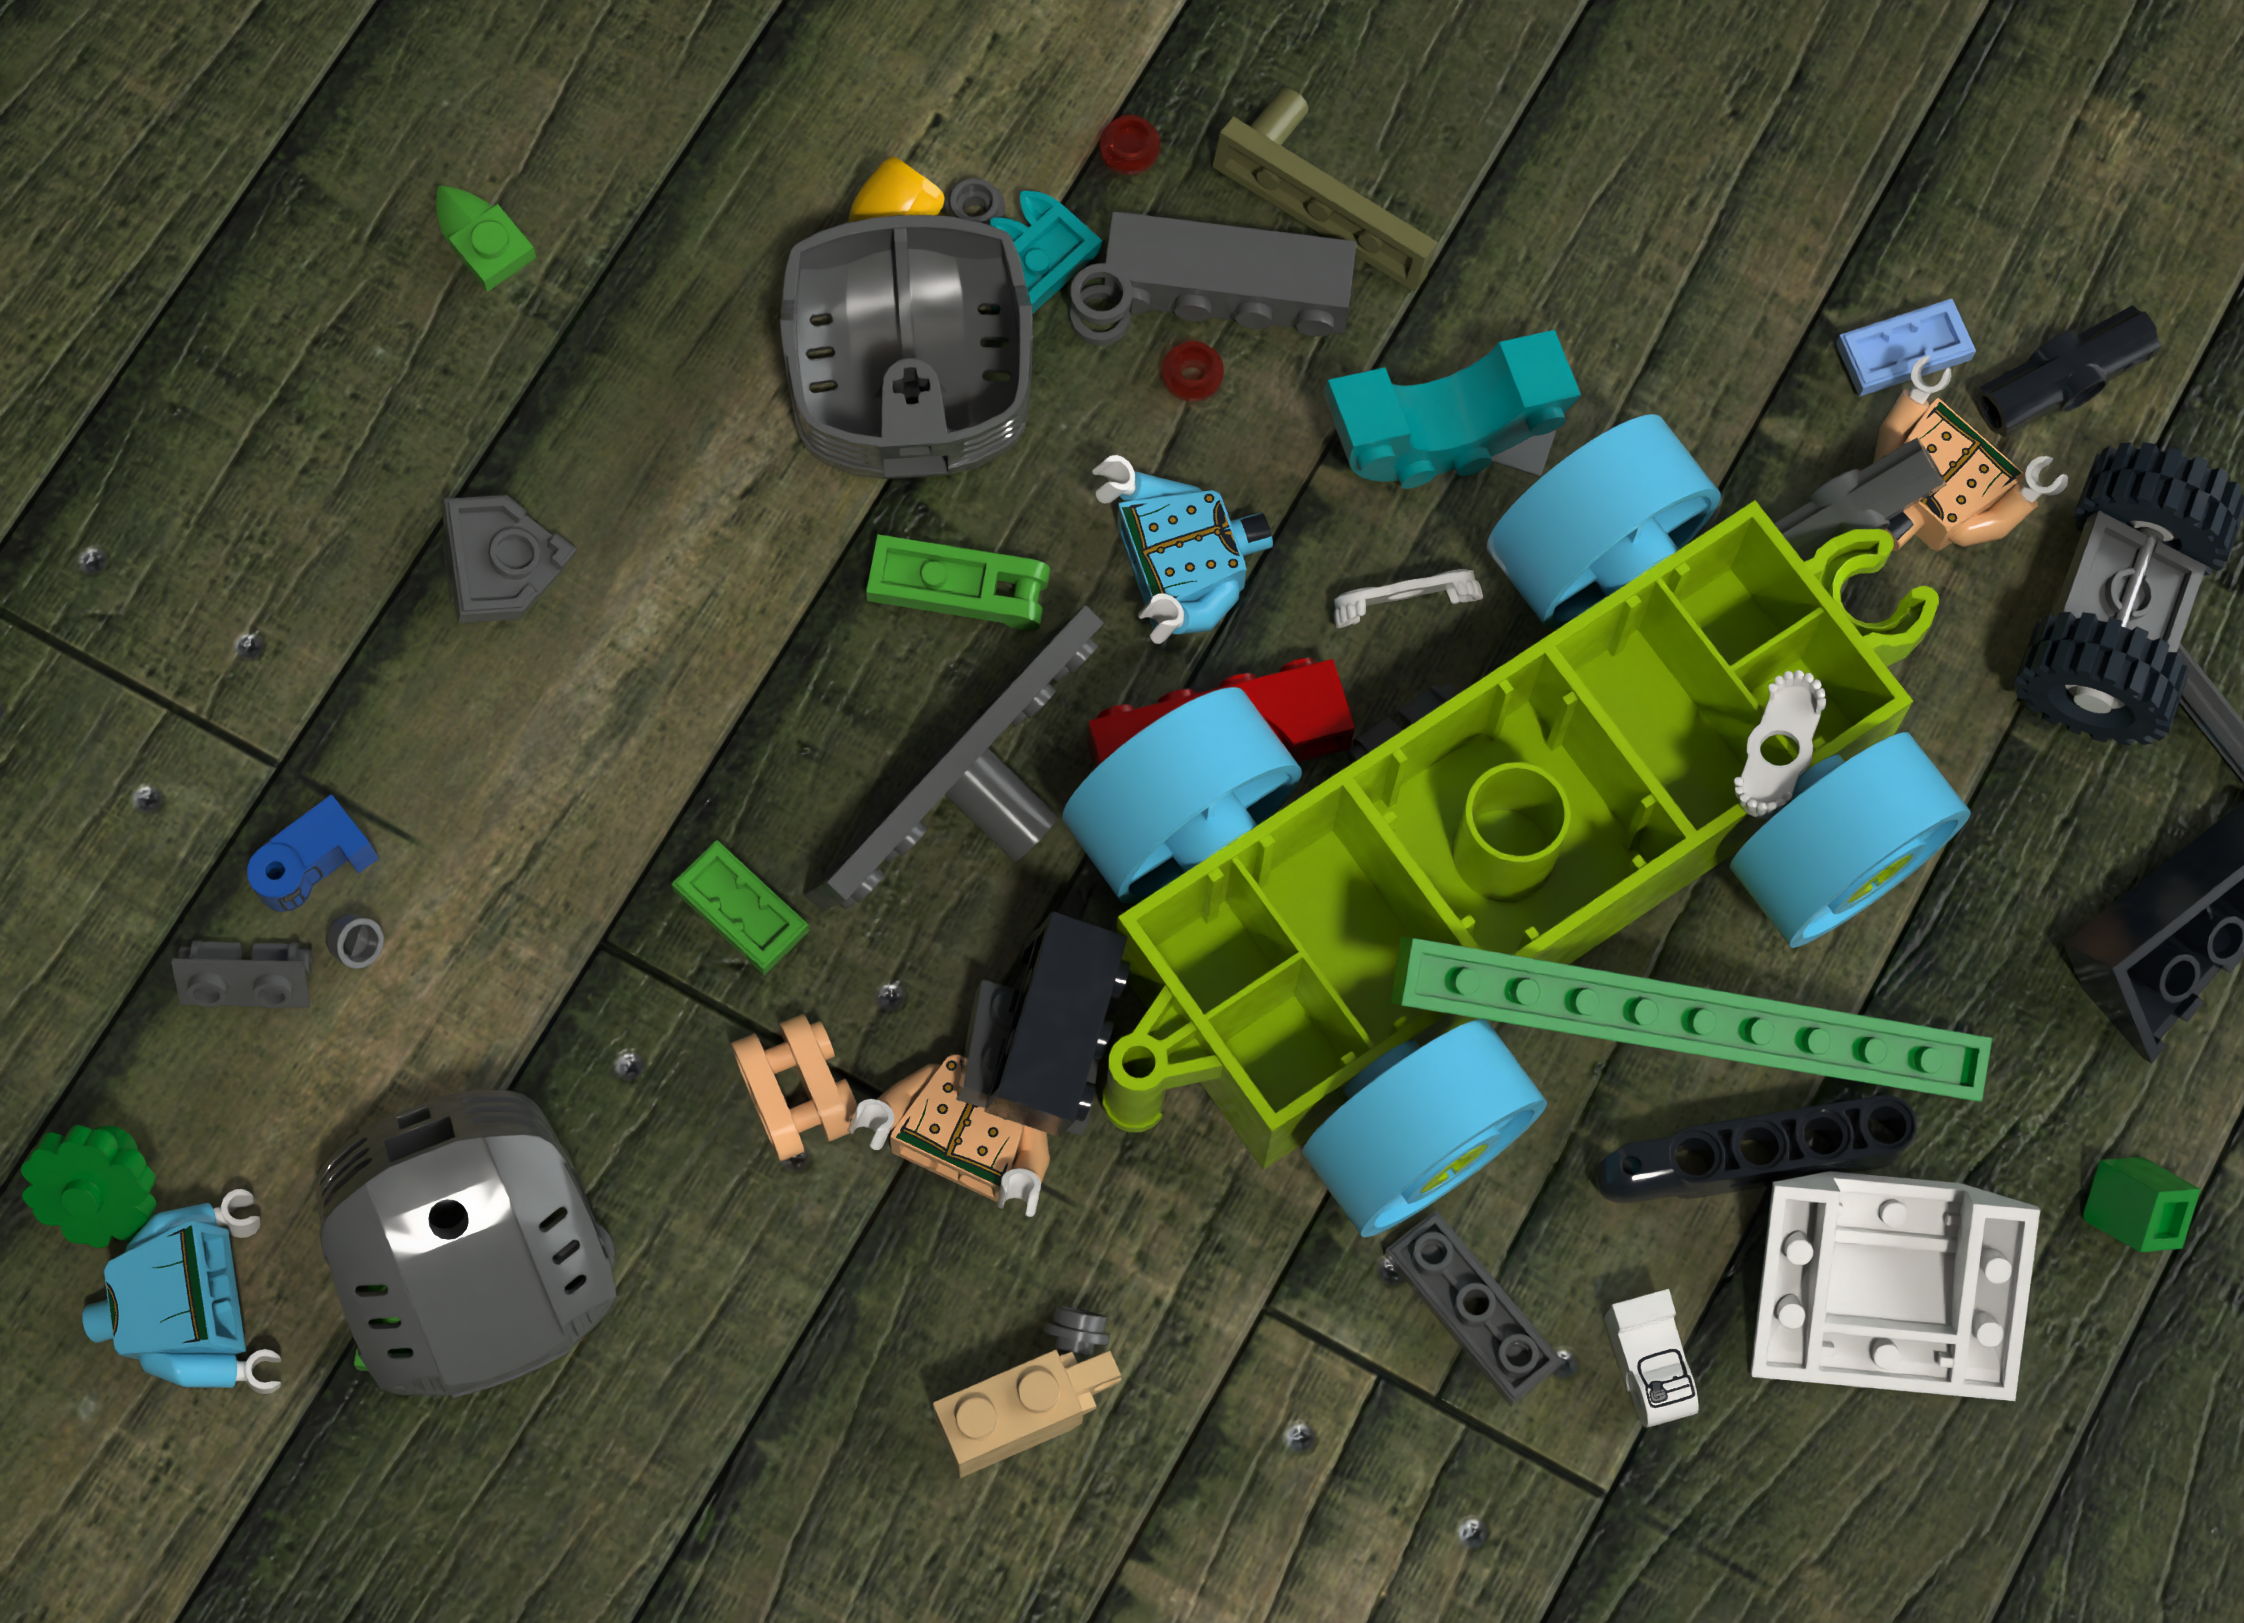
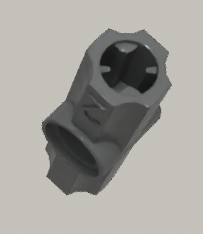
(1863, 498)

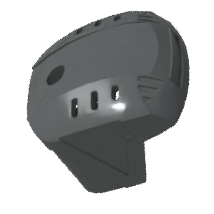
(907, 334)
(469, 1297)

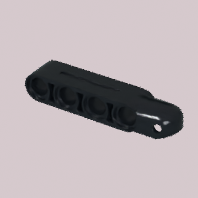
(1657, 1174)

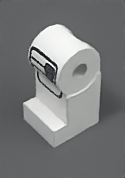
(1652, 1358)

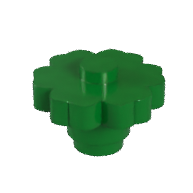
(90, 1185)

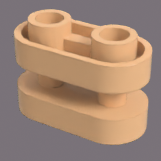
(806, 1049)

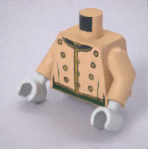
(1982, 485)
(957, 1137)

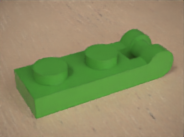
(957, 581)

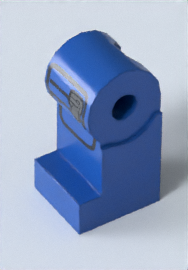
(307, 853)

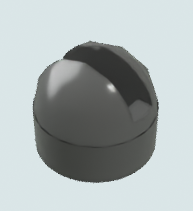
(354, 940)

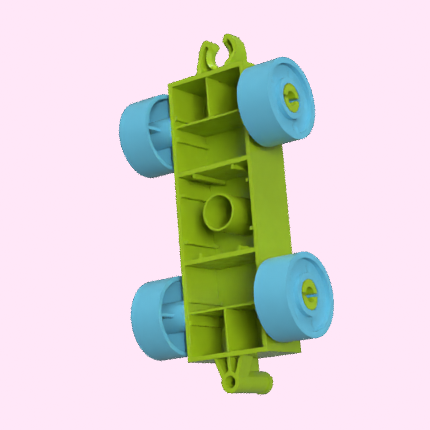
(1503, 825)

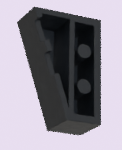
(1058, 1024)

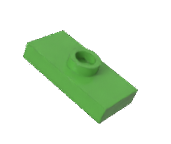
(740, 907)

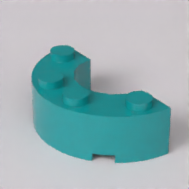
(1454, 420)

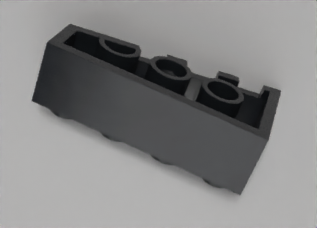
(2167, 938)

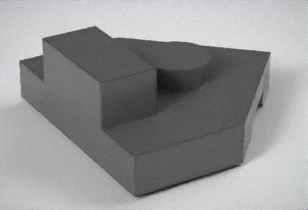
(497, 558)

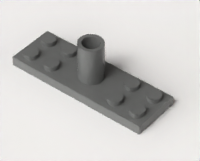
(969, 774)

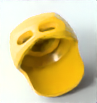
(896, 191)

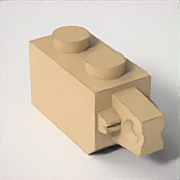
(1021, 1408)

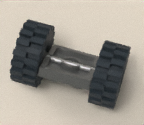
(2114, 636)

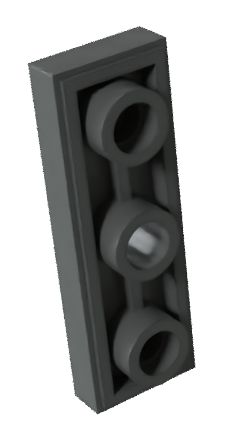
(1497, 1341)

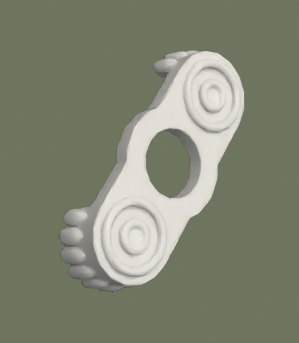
(1458, 583)
(1791, 711)

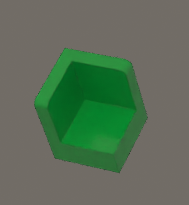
(2141, 1204)

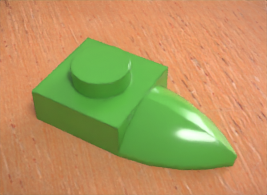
(482, 236)

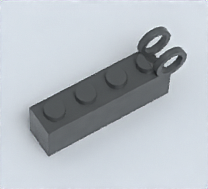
(1215, 273)

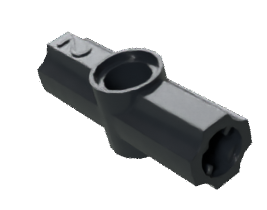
(2068, 371)

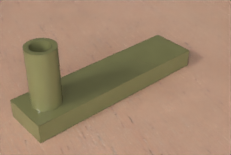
(1316, 199)

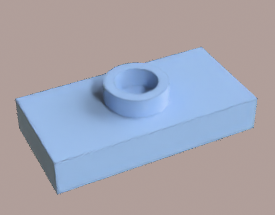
(1888, 349)

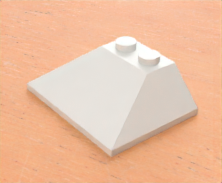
(1894, 1285)

